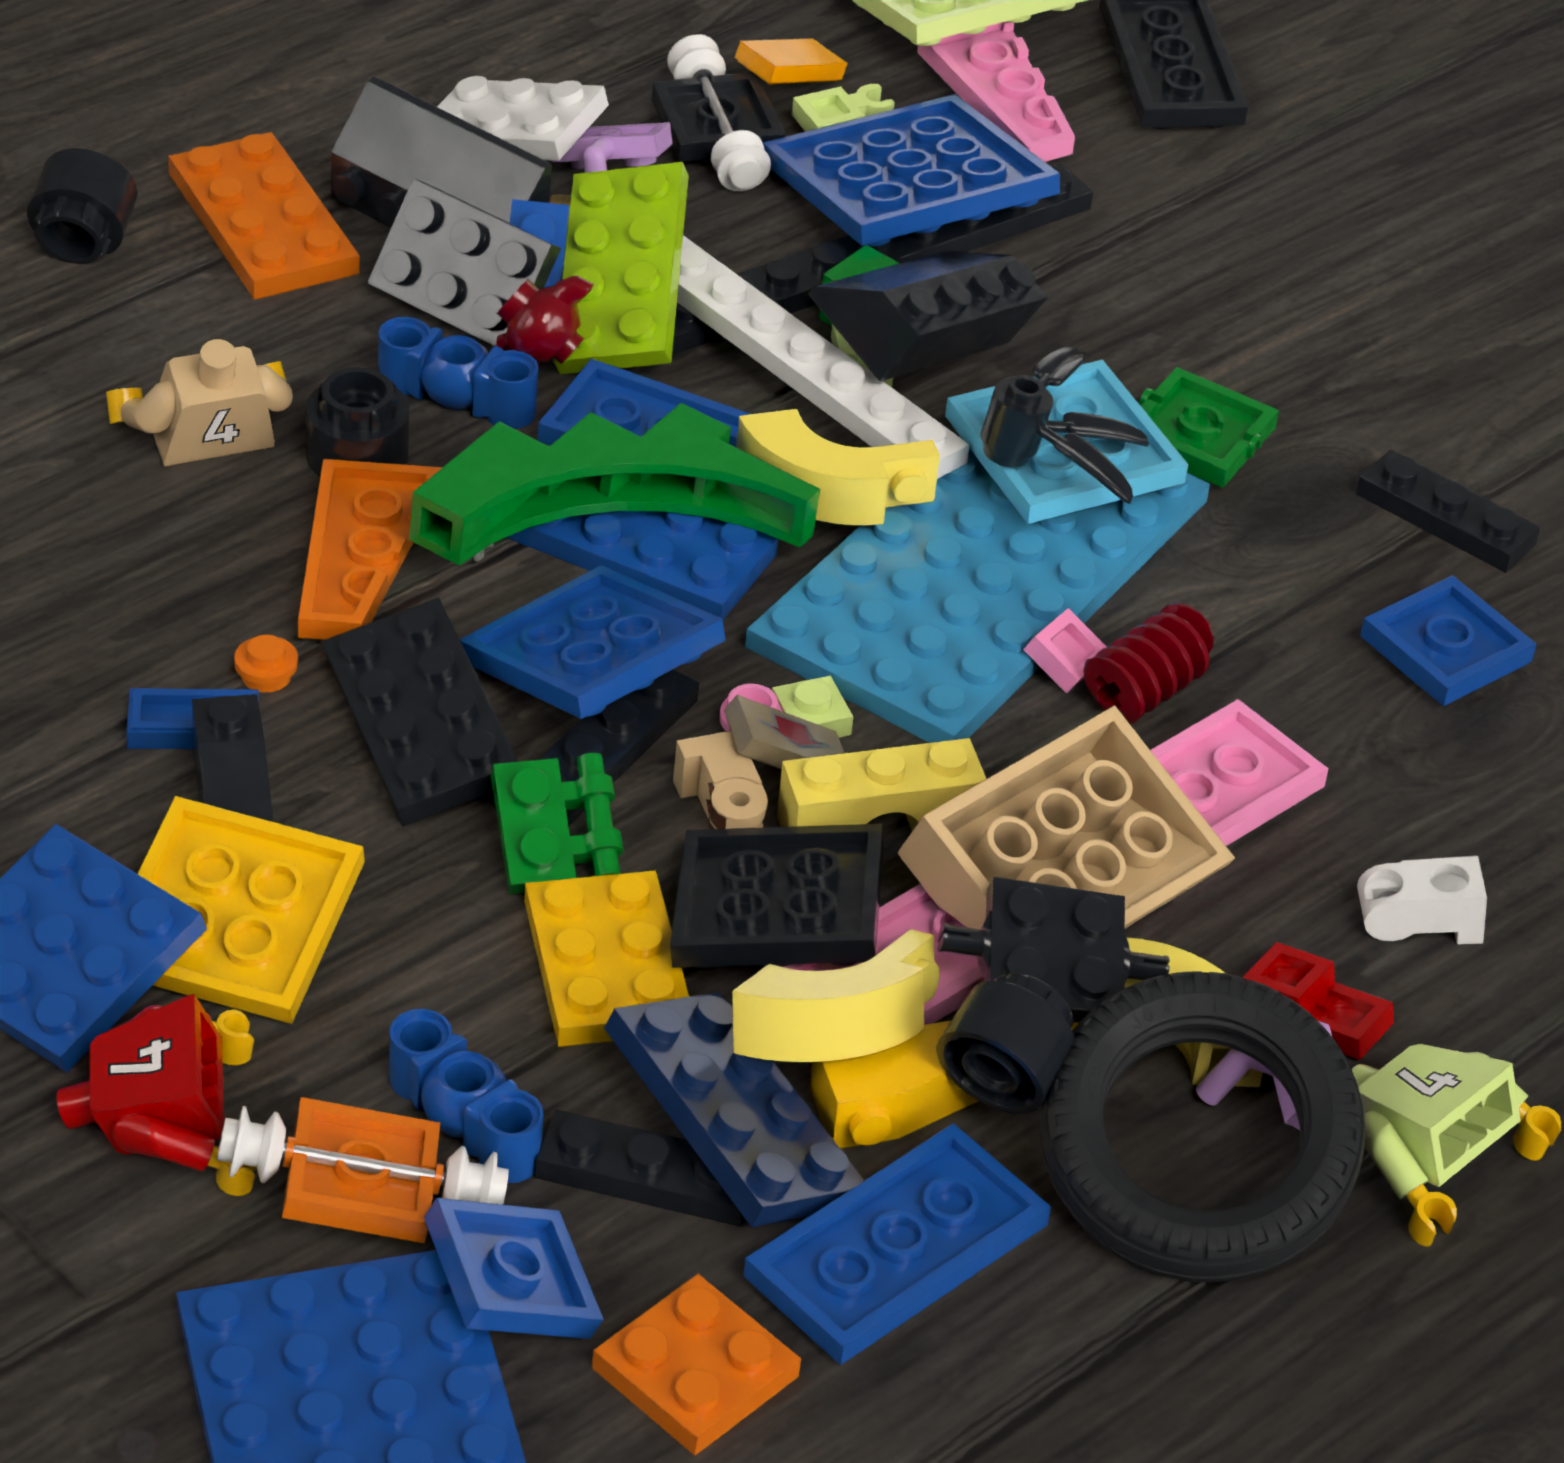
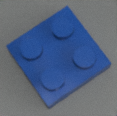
(1448, 640)
(513, 1269)

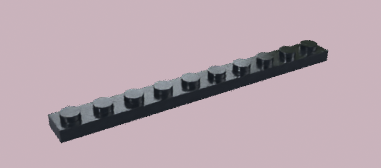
(794, 276)

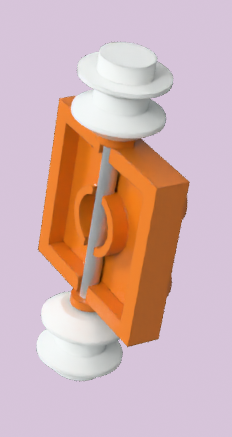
(359, 1167)

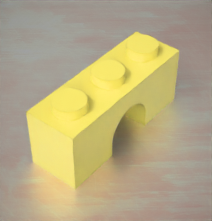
(876, 782)

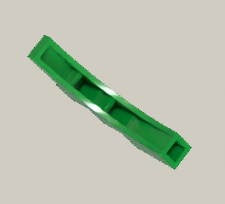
(598, 467)

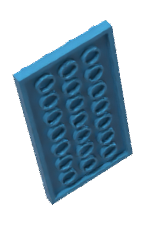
(947, 593)

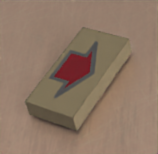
(776, 735)

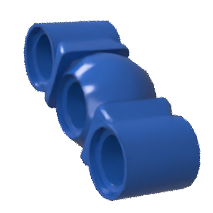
(459, 372)
(464, 1092)

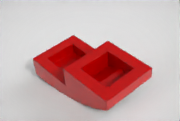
(1353, 1016)

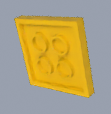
(265, 902)

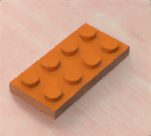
(263, 215)

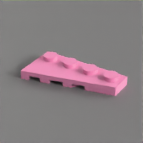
(999, 82)

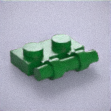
(535, 824)

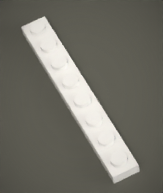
(807, 360)

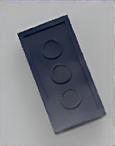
(733, 1108)

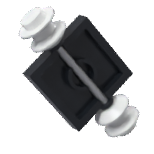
(716, 114)

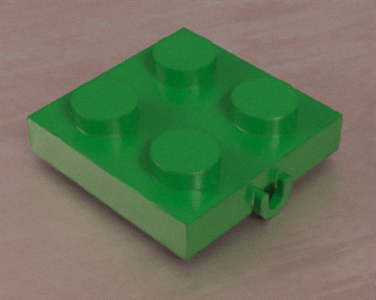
(1208, 424)

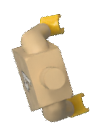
(206, 404)

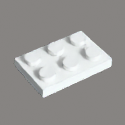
(530, 115)

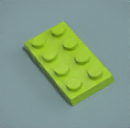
(629, 244)

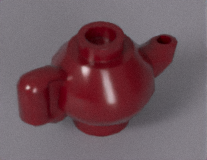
(544, 319)

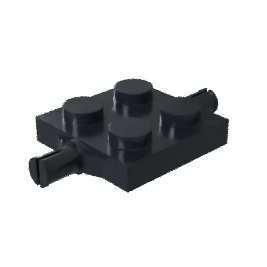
(1057, 936)

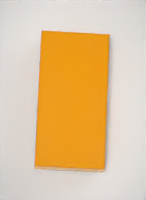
(790, 61)

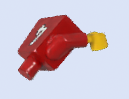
(162, 1086)

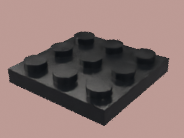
(778, 896)

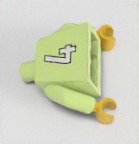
(1435, 1115)

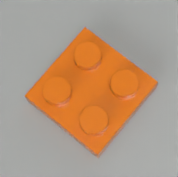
(696, 1364)

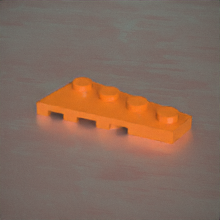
(356, 543)

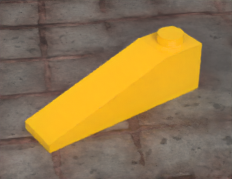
(886, 1091)

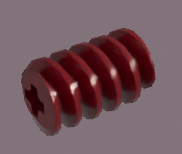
(1151, 661)

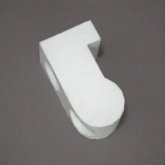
(1424, 898)

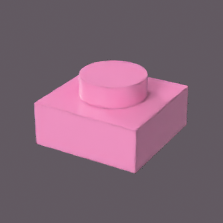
(1064, 648)

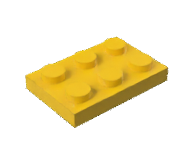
(601, 949)

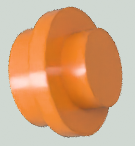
(266, 662)

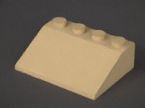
(1070, 815)

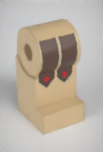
(721, 779)

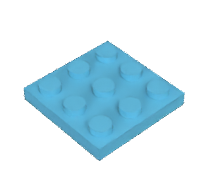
(1052, 482)

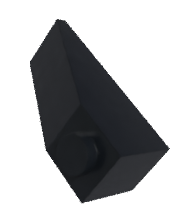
(231, 755)

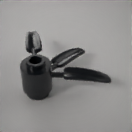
(1020, 420)

